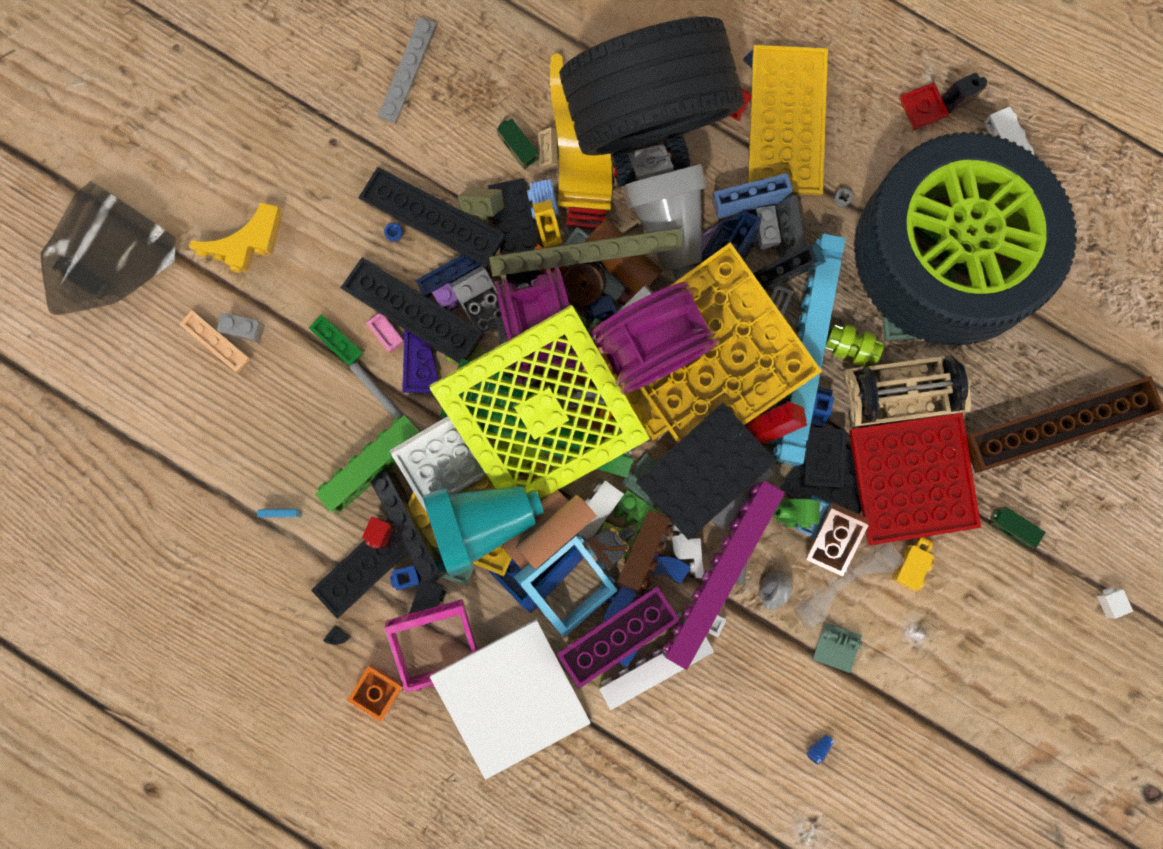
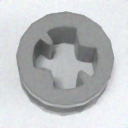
(845, 192)

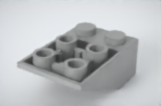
(478, 298)

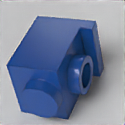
(602, 308)
(397, 578)

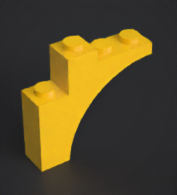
(255, 237)

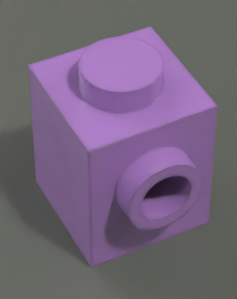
(446, 298)

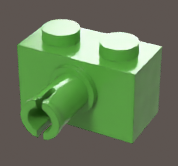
(798, 512)

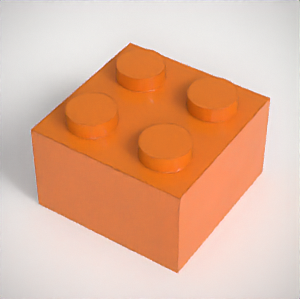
(376, 692)

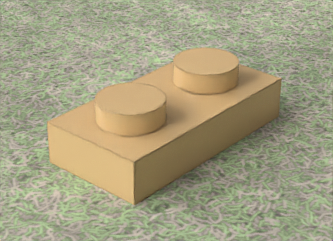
(547, 148)

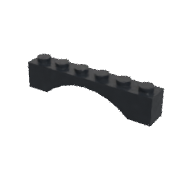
(394, 501)

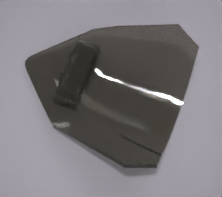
(101, 252)

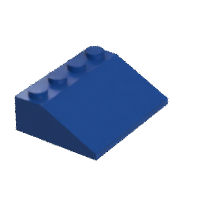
(544, 583)

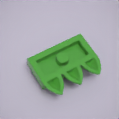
(635, 509)

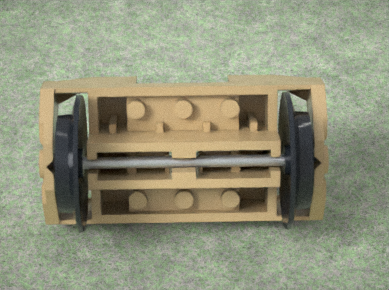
(930, 384)

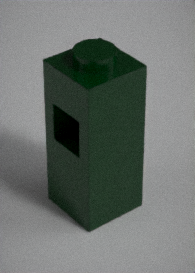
(517, 143)
(1016, 527)

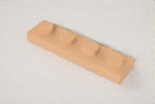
(214, 341)

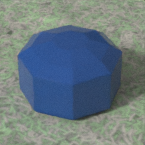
(393, 232)

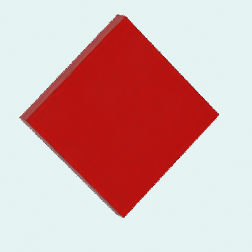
(924, 106)

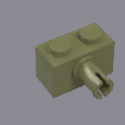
(481, 202)

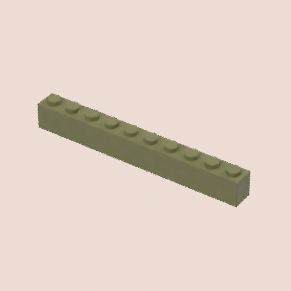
(587, 251)

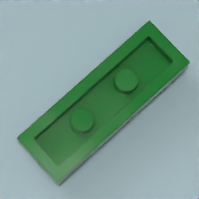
(335, 340)

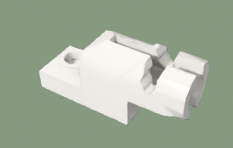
(689, 549)

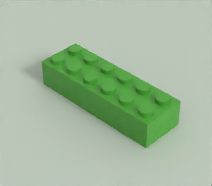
(373, 461)

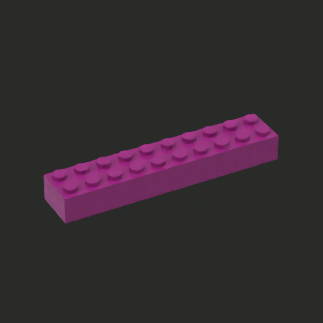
(723, 574)

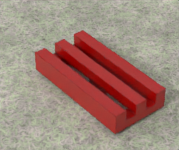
(585, 218)

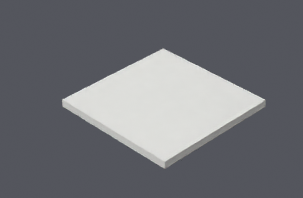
(510, 699)

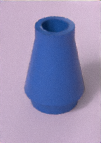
(820, 749)

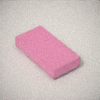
(385, 332)

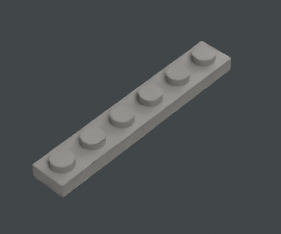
(407, 70)

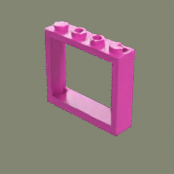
(417, 619)

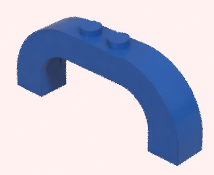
(667, 566)

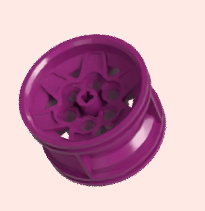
(530, 306)
(654, 337)

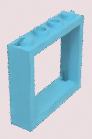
(564, 627)

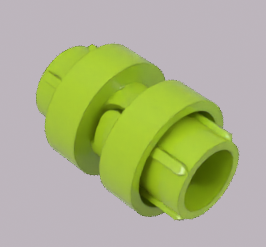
(864, 347)

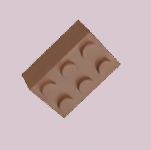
(837, 538)

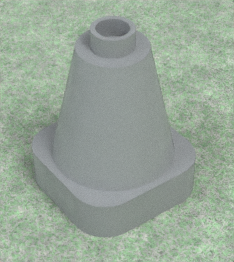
(671, 203)

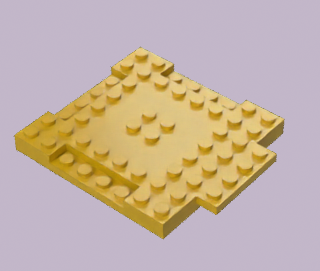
(749, 368)

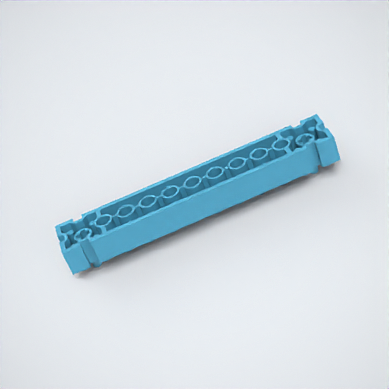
(813, 333)

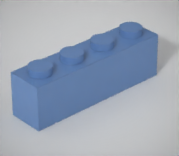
(751, 195)

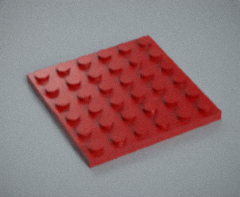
(915, 478)

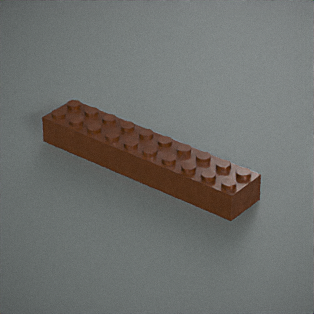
(1064, 424)

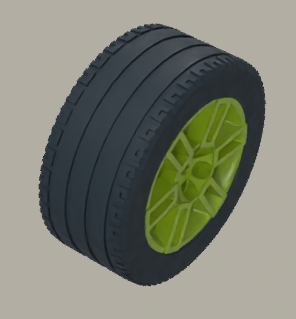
(1008, 195)

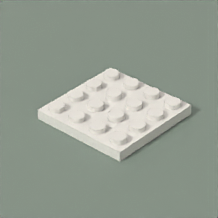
(437, 460)

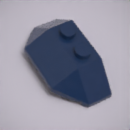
(739, 230)

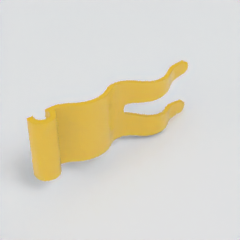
(583, 178)

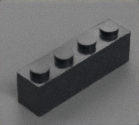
(790, 267)

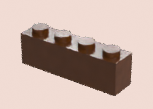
(645, 553)

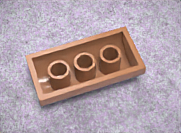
(550, 505)
(555, 532)

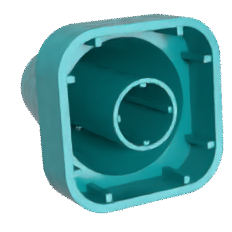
(478, 522)

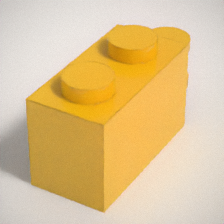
(547, 223)
(916, 565)

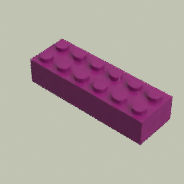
(618, 637)

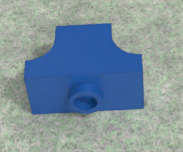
(822, 407)

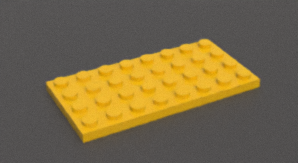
(788, 116)

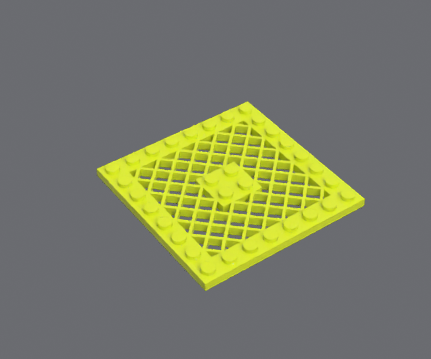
(541, 410)

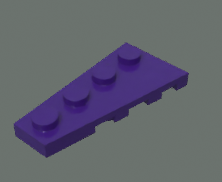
(418, 365)

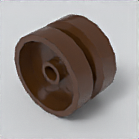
(578, 292)

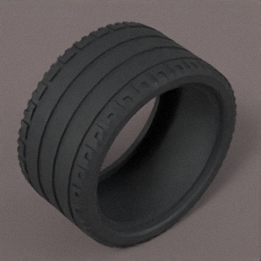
(651, 85)

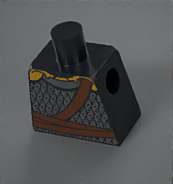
(969, 88)
(610, 545)

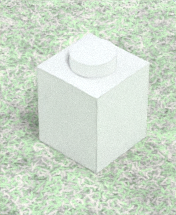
(1114, 603)

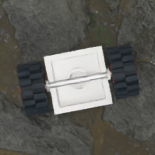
(650, 161)

